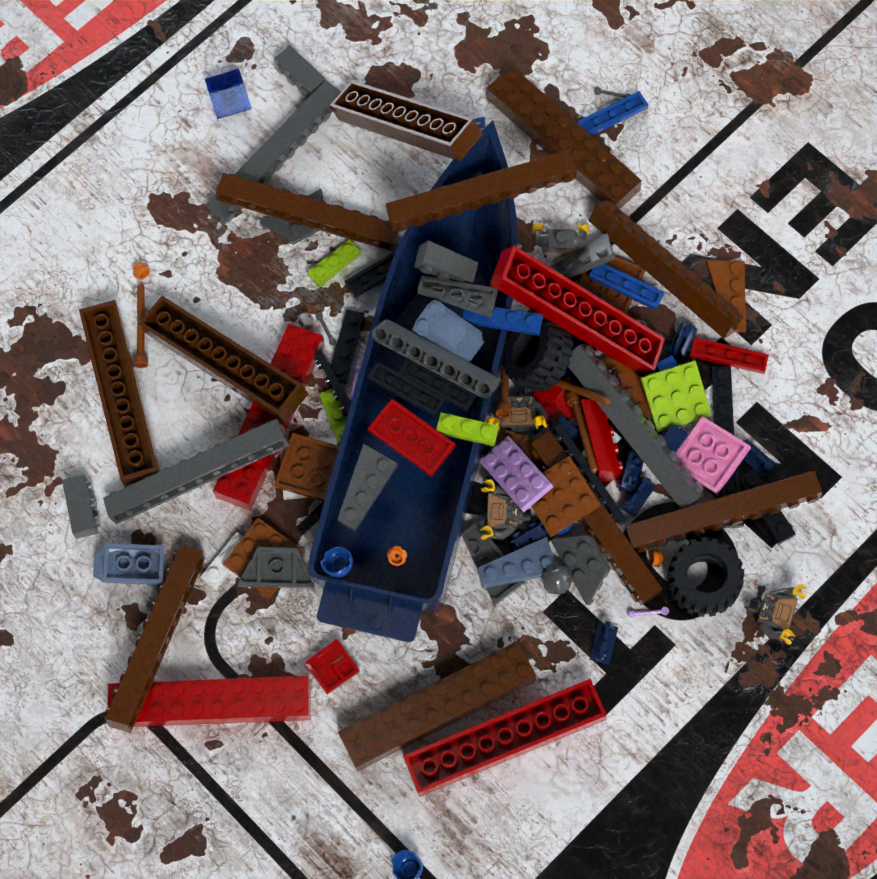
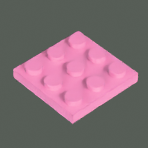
(711, 454)

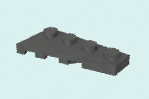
(586, 258)
(463, 295)
(367, 482)
(484, 552)

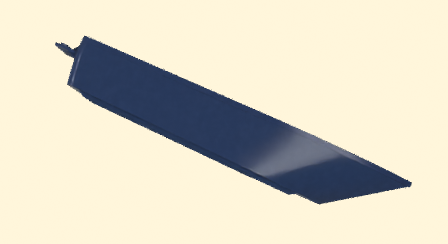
(413, 508)

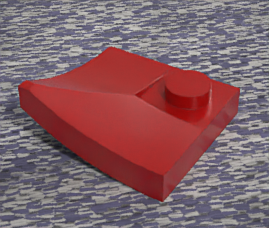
(555, 403)
(331, 667)

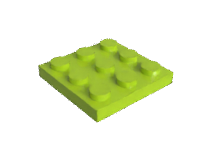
(675, 396)

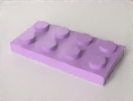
(516, 474)

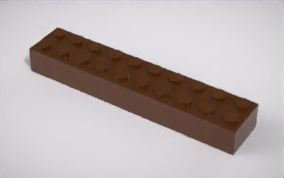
(406, 120)
(558, 132)
(223, 359)
(119, 392)
(437, 706)

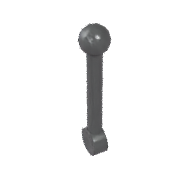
(598, 91)
(319, 316)

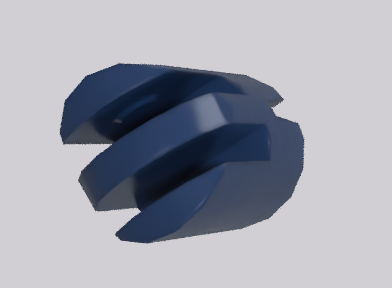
(682, 340)

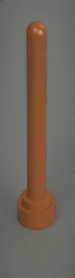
(140, 359)
(583, 392)
(574, 402)
(503, 409)

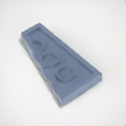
(518, 566)

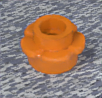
(141, 271)
(656, 558)
(396, 561)

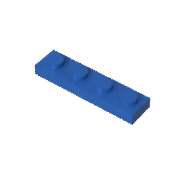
(614, 113)
(627, 286)
(507, 320)

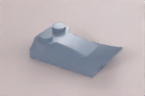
(448, 330)
(130, 564)

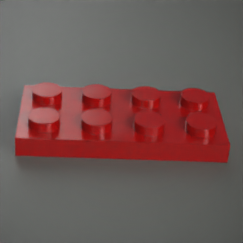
(411, 437)

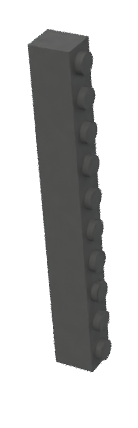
(280, 146)
(635, 428)
(196, 471)

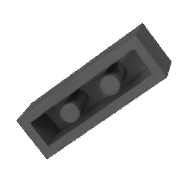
(298, 71)
(445, 263)
(81, 506)

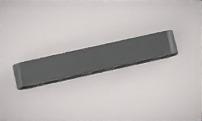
(444, 358)

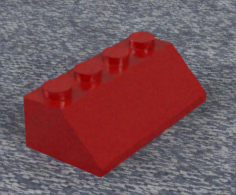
(601, 440)

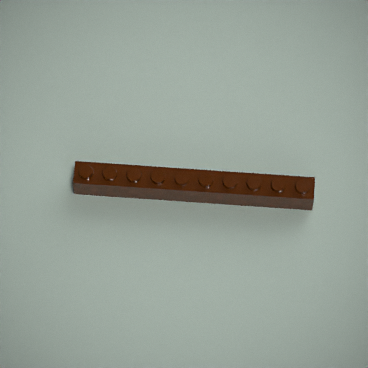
(481, 191)
(306, 211)
(666, 268)
(722, 511)
(605, 531)
(154, 639)

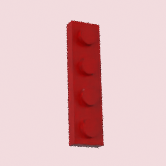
(729, 355)

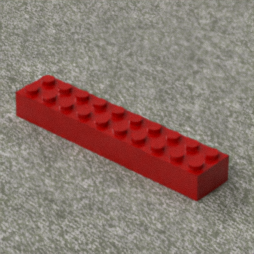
(577, 310)
(296, 359)
(224, 701)
(504, 737)

